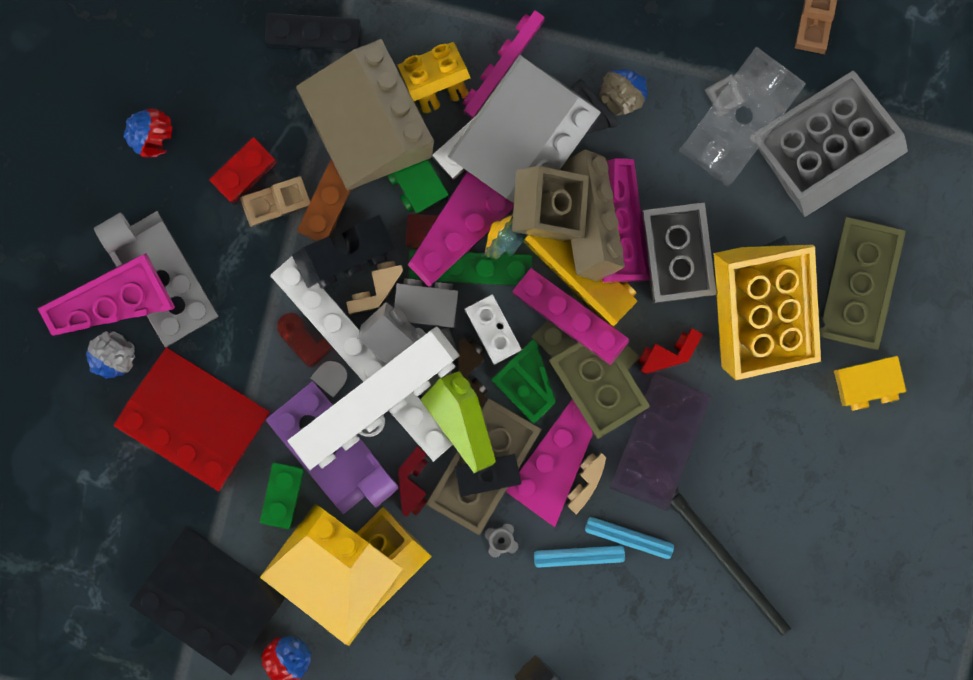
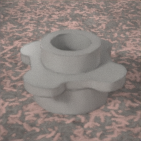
(497, 548)

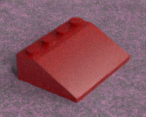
(192, 419)

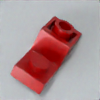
(660, 358)

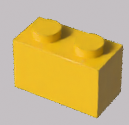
(869, 382)

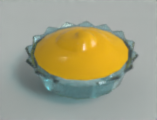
(502, 239)

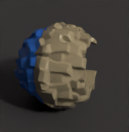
(623, 91)

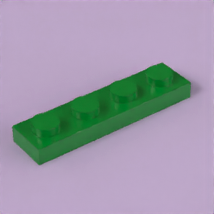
(476, 269)

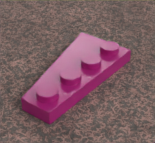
(630, 224)
(459, 227)
(115, 296)
(554, 465)

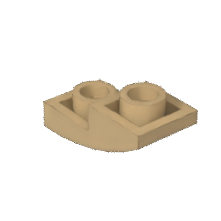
(591, 473)

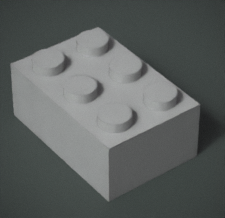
(678, 253)

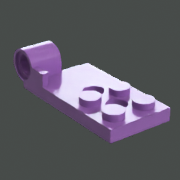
(352, 473)

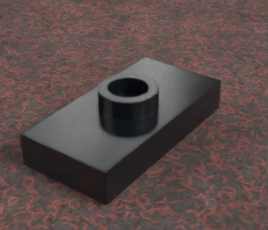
(500, 475)

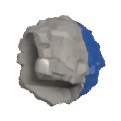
(110, 355)

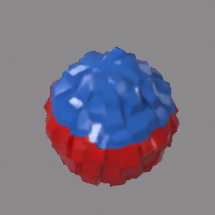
(146, 132)
(286, 658)

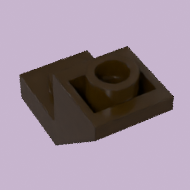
(469, 360)

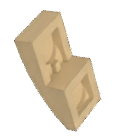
(275, 201)

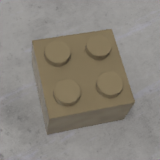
(550, 203)

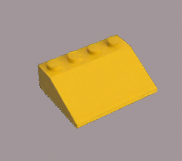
(767, 309)

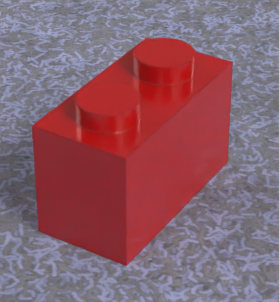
(243, 171)

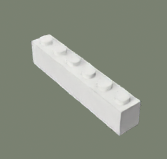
(373, 398)

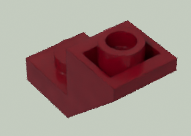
(410, 492)

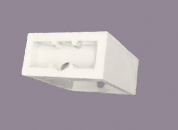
(484, 318)

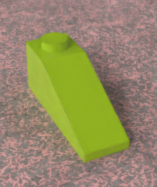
(460, 417)

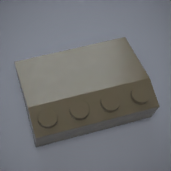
(366, 116)

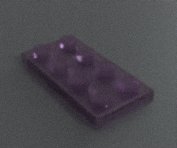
(660, 442)

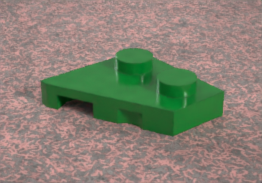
(527, 383)

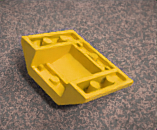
(332, 574)

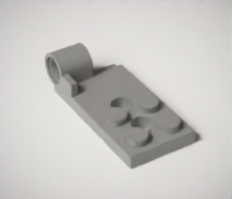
(153, 237)

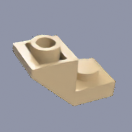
(384, 282)

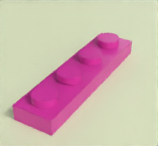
(509, 51)
(570, 316)

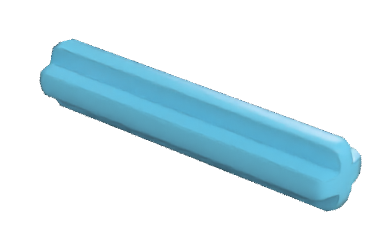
(629, 537)
(579, 556)

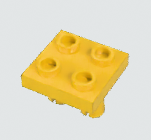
(434, 72)

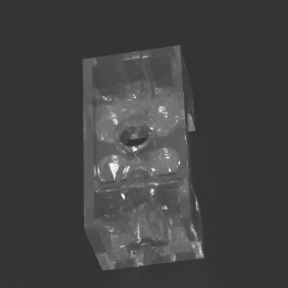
(724, 144)

